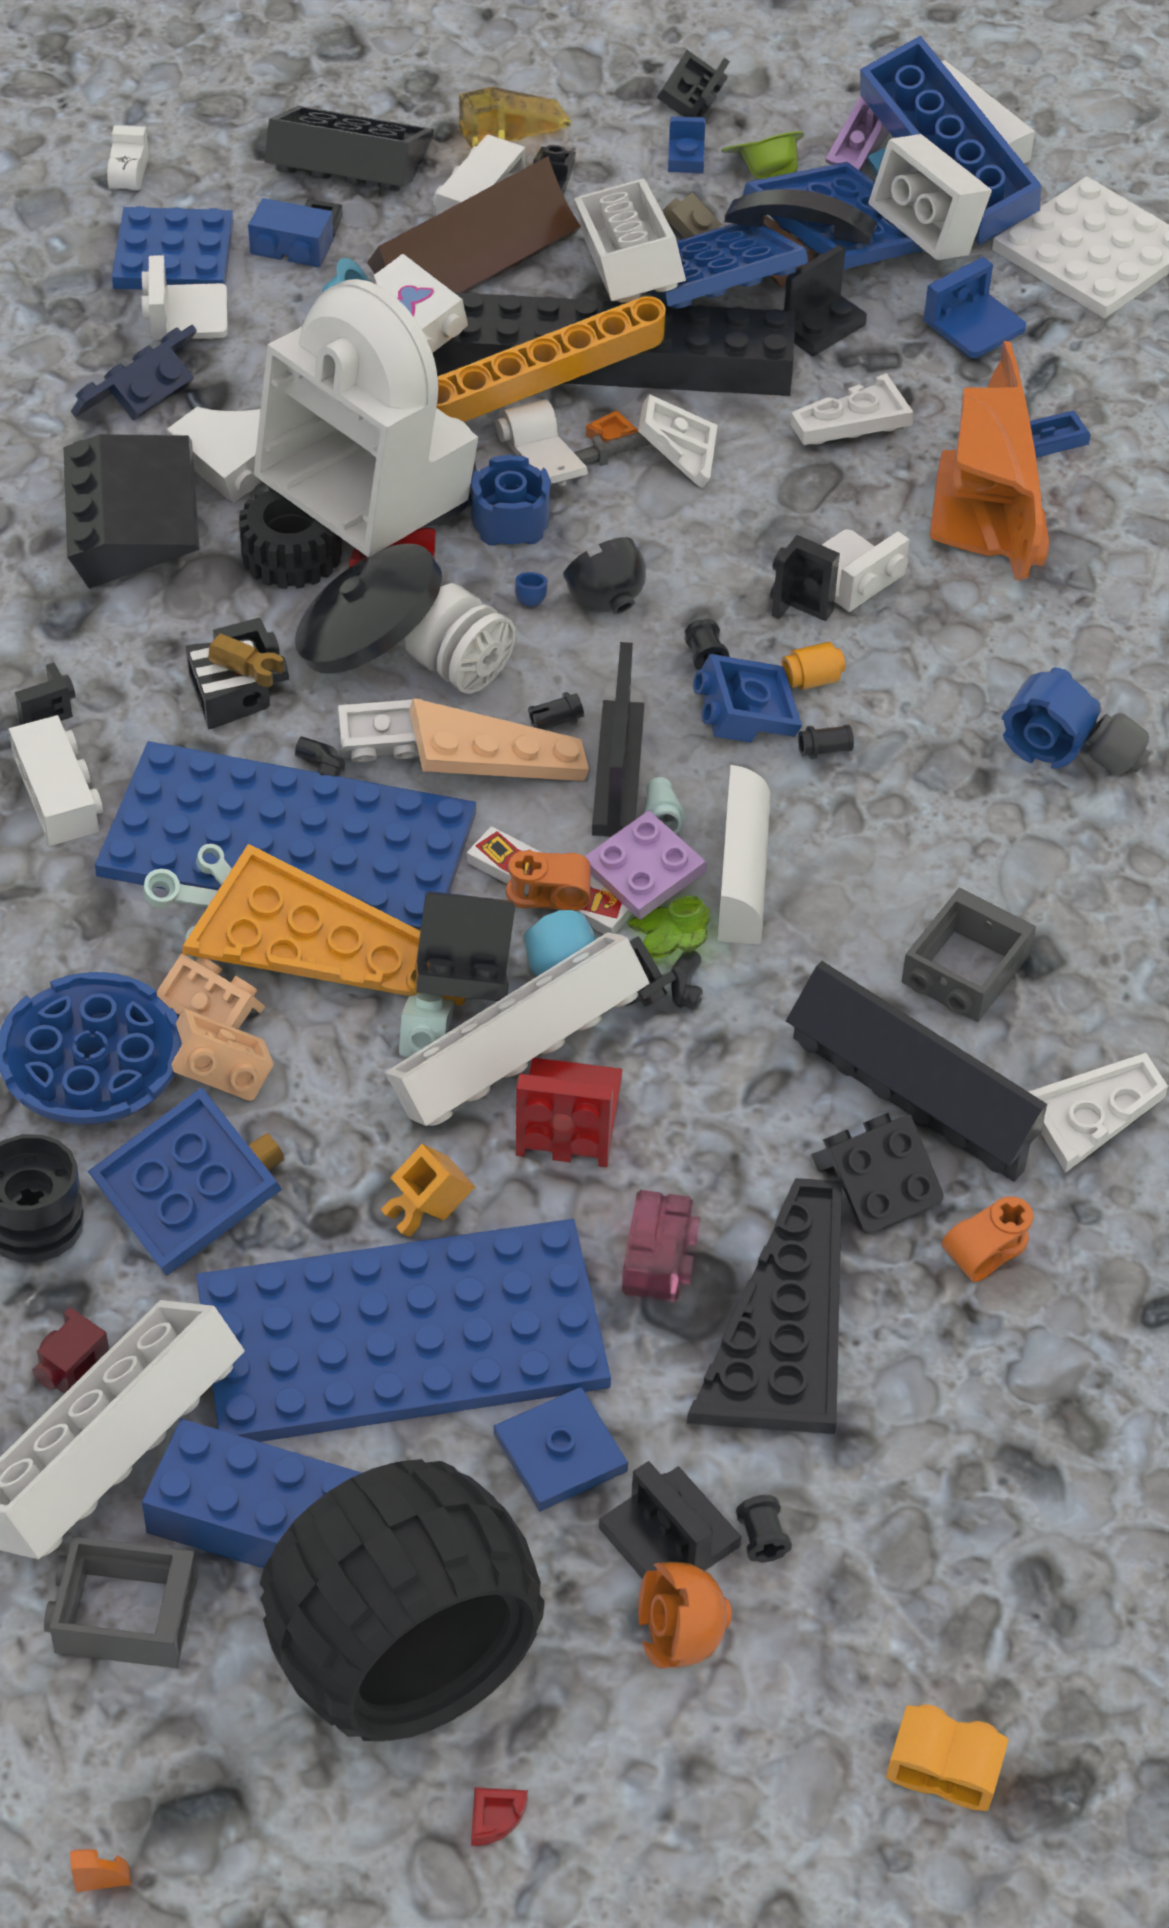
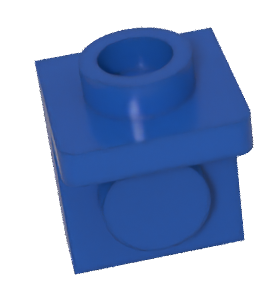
(686, 145)

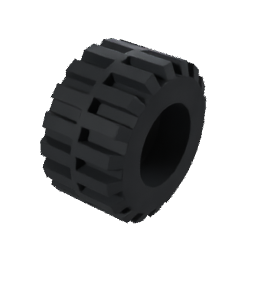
(285, 542)

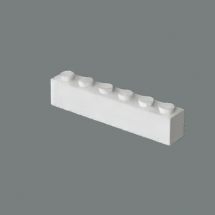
(517, 1029)

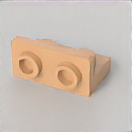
(202, 991)
(221, 1056)

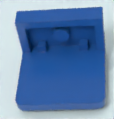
(967, 313)

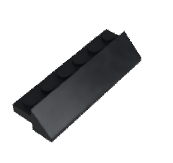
(917, 1070)

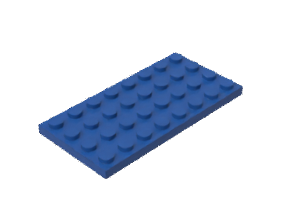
(348, 832)
(406, 1331)

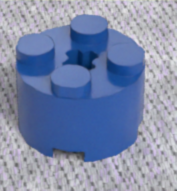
(510, 501)
(1050, 718)

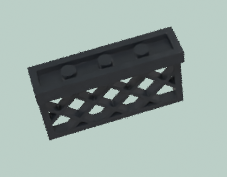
(618, 755)

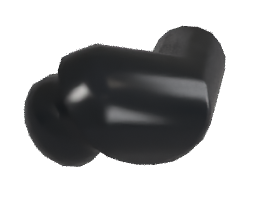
(320, 753)
(682, 991)

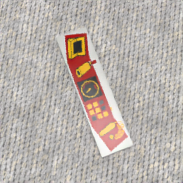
(493, 854)

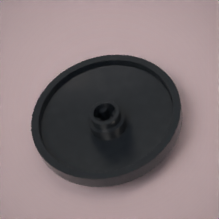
(368, 608)

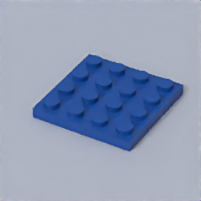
(852, 187)
(729, 259)

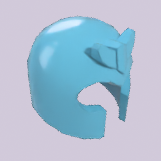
(556, 938)

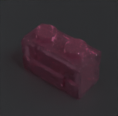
(658, 1246)

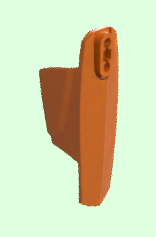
(990, 485)

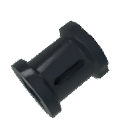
(704, 640)
(763, 1528)

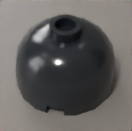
(608, 578)

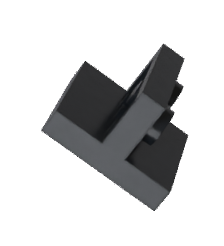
(668, 1523)

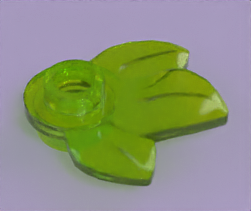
(674, 927)

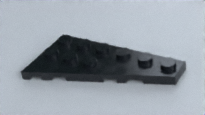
(783, 1337)

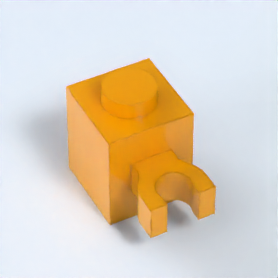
(429, 1185)

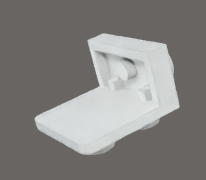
(182, 304)
(866, 567)

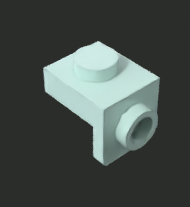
(423, 1021)

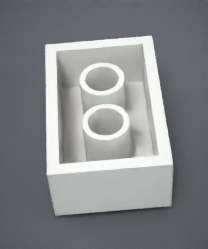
(929, 197)

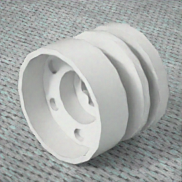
(462, 639)

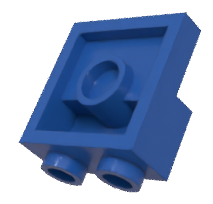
(746, 698)

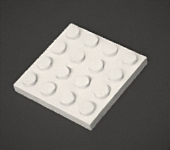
(1090, 247)

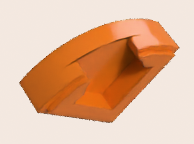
(610, 427)
(95, 1873)

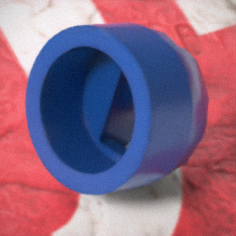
(530, 588)

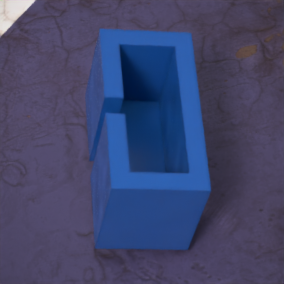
(292, 231)

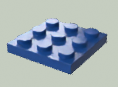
(190, 239)
(184, 1181)

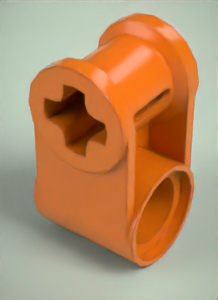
(553, 880)
(990, 1237)

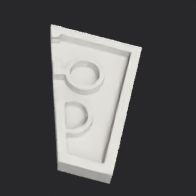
(859, 413)
(1097, 1106)

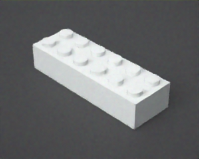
(630, 240)
(109, 1422)

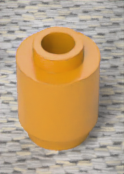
(813, 666)

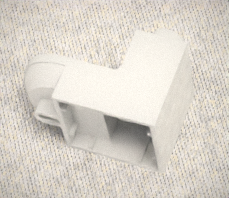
(356, 421)

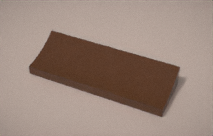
(487, 231)

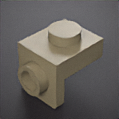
(690, 216)

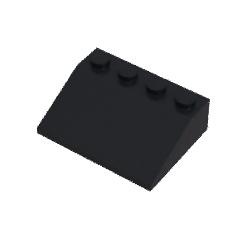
(346, 146)
(128, 504)

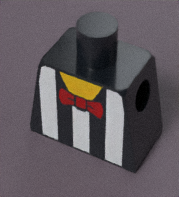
(224, 693)

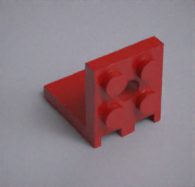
(567, 1109)

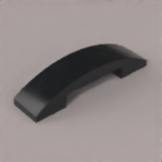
(849, 221)

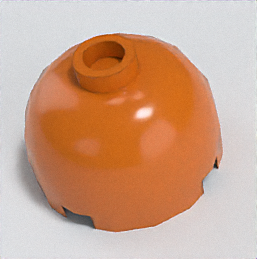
(683, 1614)

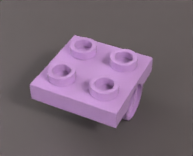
(645, 864)

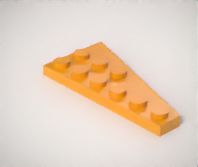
(303, 927)

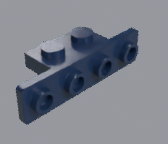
(146, 381)

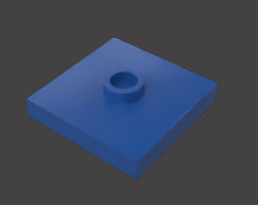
(560, 1448)

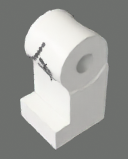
(127, 157)

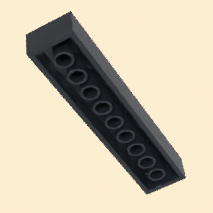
(699, 352)

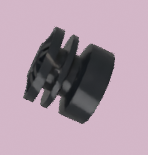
(38, 1198)

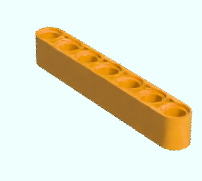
(552, 359)

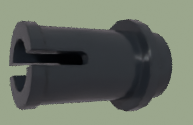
(556, 711)
(825, 740)

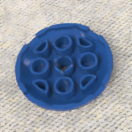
(94, 1015)

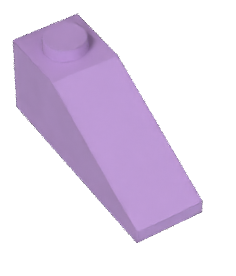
(858, 137)

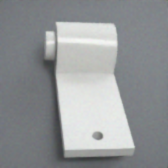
(534, 434)

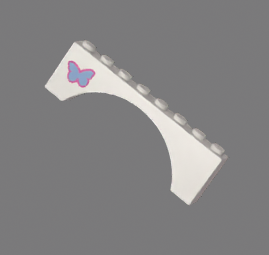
(227, 440)

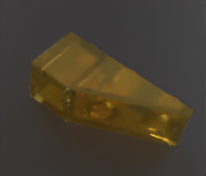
(507, 115)

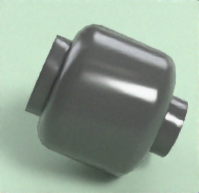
(1118, 744)

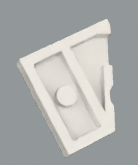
(680, 437)

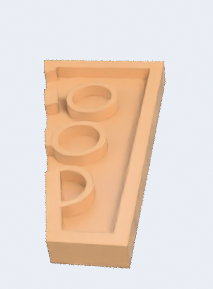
(484, 745)

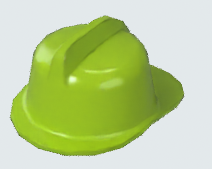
(771, 155)

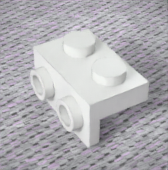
(377, 730)

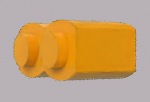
(947, 1757)

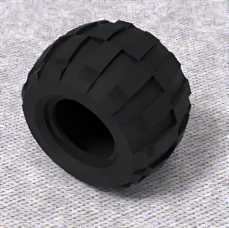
(400, 1600)

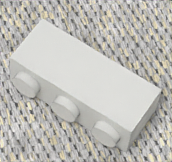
(485, 166)
(56, 780)

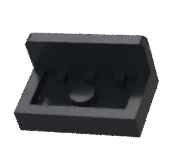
(692, 85)
(805, 578)

